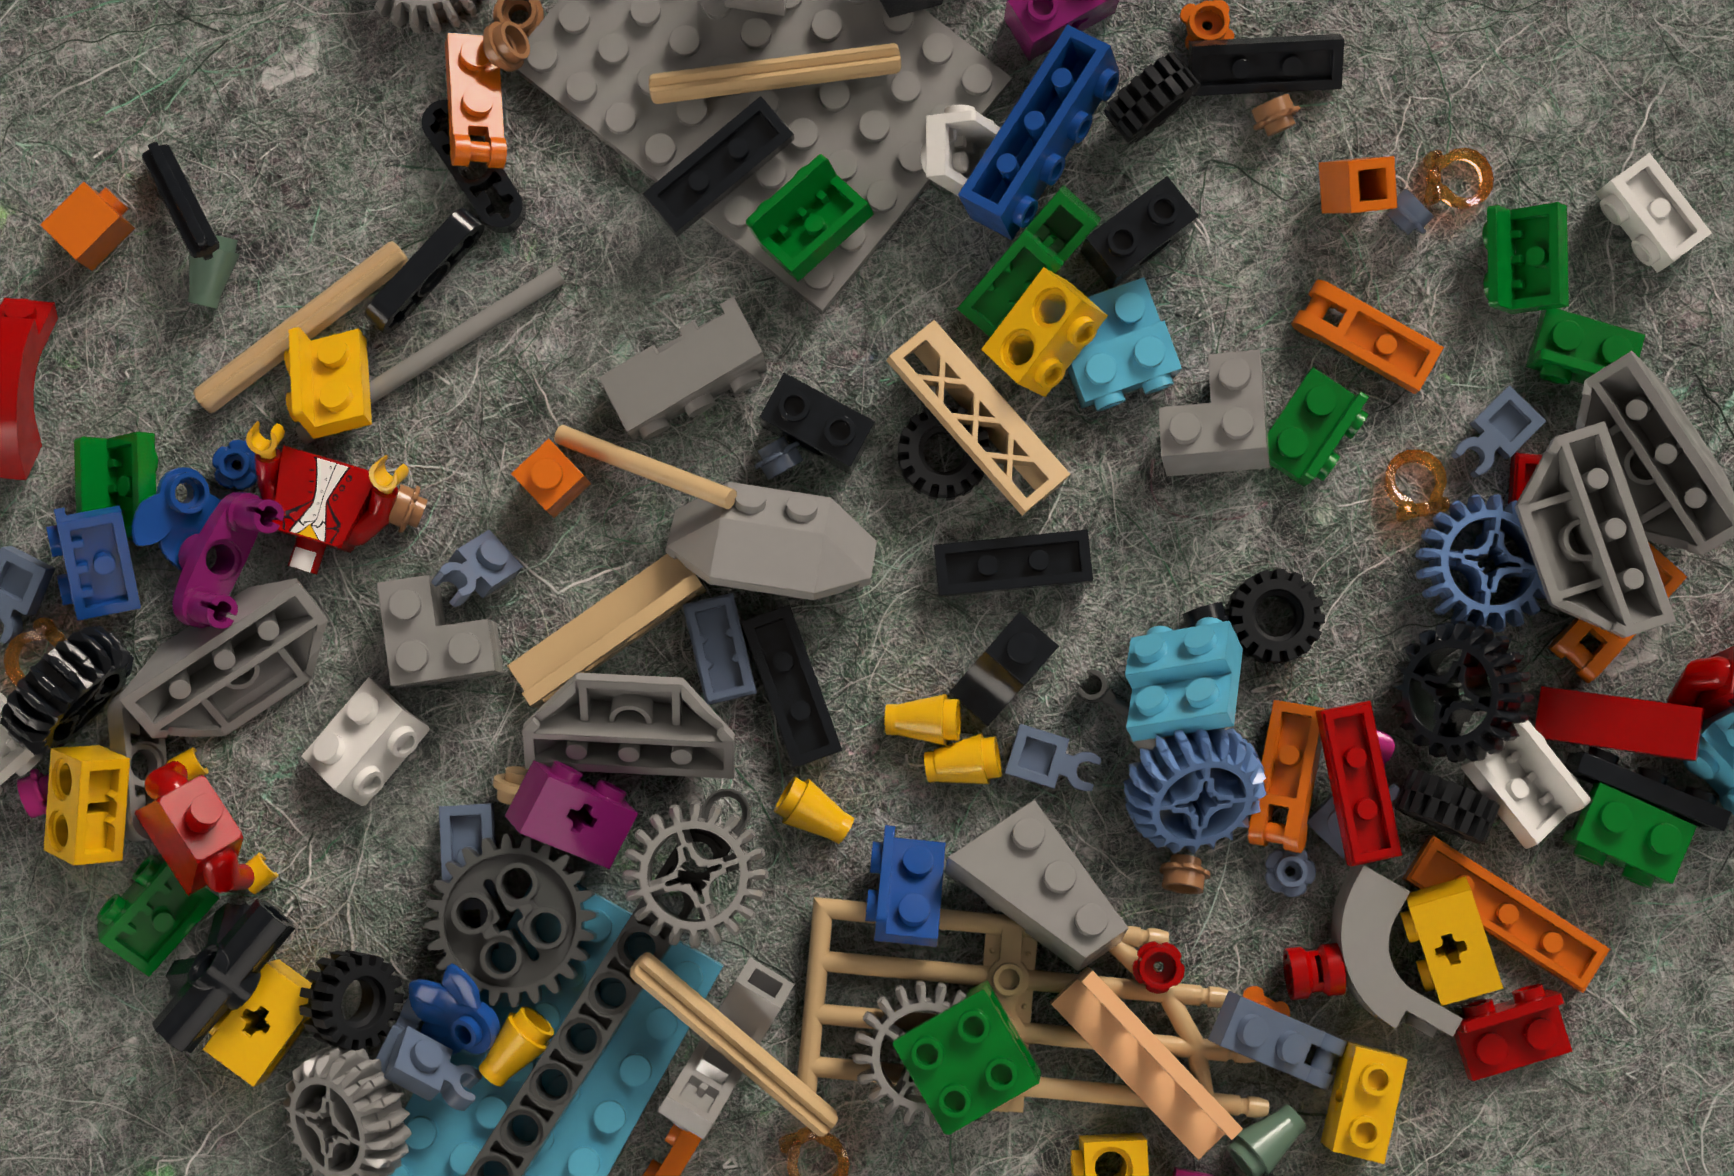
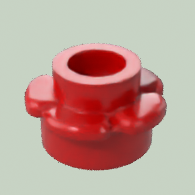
(1172, 970)

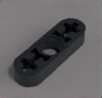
(482, 203)
(424, 271)

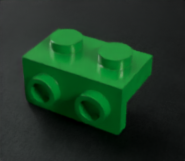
(808, 218)
(1526, 258)
(115, 473)
(1630, 835)

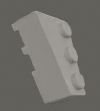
(685, 373)
(1040, 885)

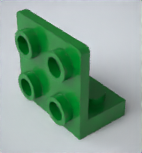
(967, 1059)

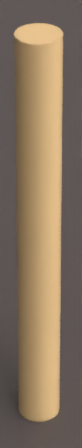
(645, 467)

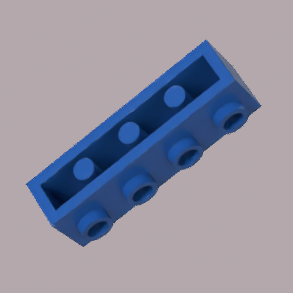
(1040, 133)

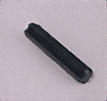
(180, 201)

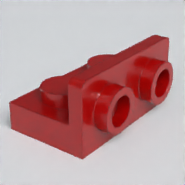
(1511, 1032)

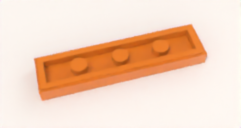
(1513, 916)

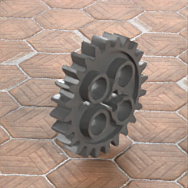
(551, 892)

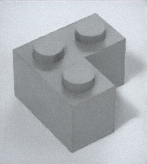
(1222, 433)
(422, 646)

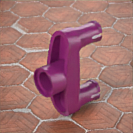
(232, 529)

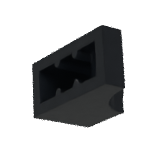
(1003, 669)

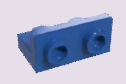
(96, 561)
(908, 891)

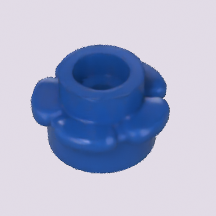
(226, 474)

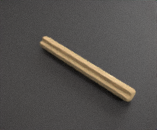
(774, 73)
(311, 318)
(733, 1044)

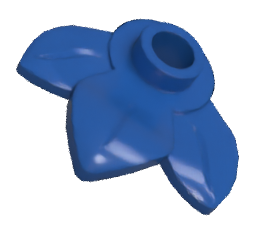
(167, 520)
(454, 1012)

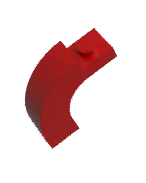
(23, 335)

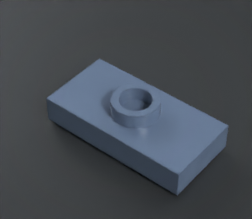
(719, 649)

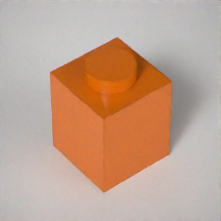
(1358, 185)
(89, 224)
(551, 478)

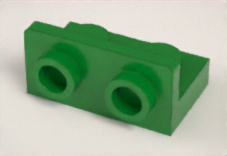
(1577, 347)
(1312, 426)
(151, 915)

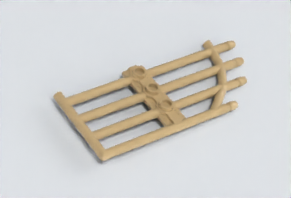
(1011, 972)

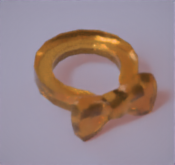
(1436, 191)
(1407, 508)
(43, 629)
(791, 1144)

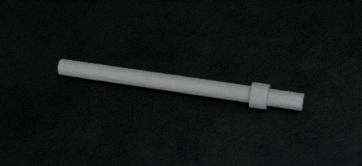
(458, 337)

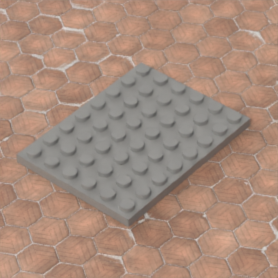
(598, 66)

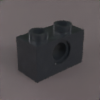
(1139, 233)
(817, 423)

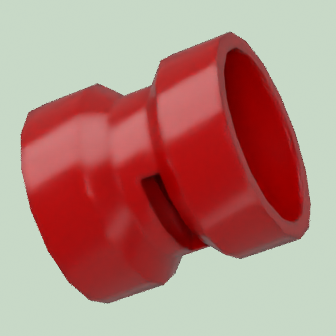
(1314, 971)

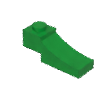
(1043, 243)

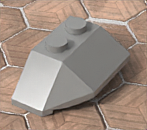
(1667, 465)
(1591, 536)
(773, 543)
(222, 678)
(630, 728)

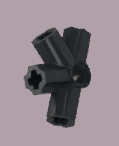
(222, 972)

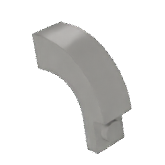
(1362, 930)
(708, 1075)

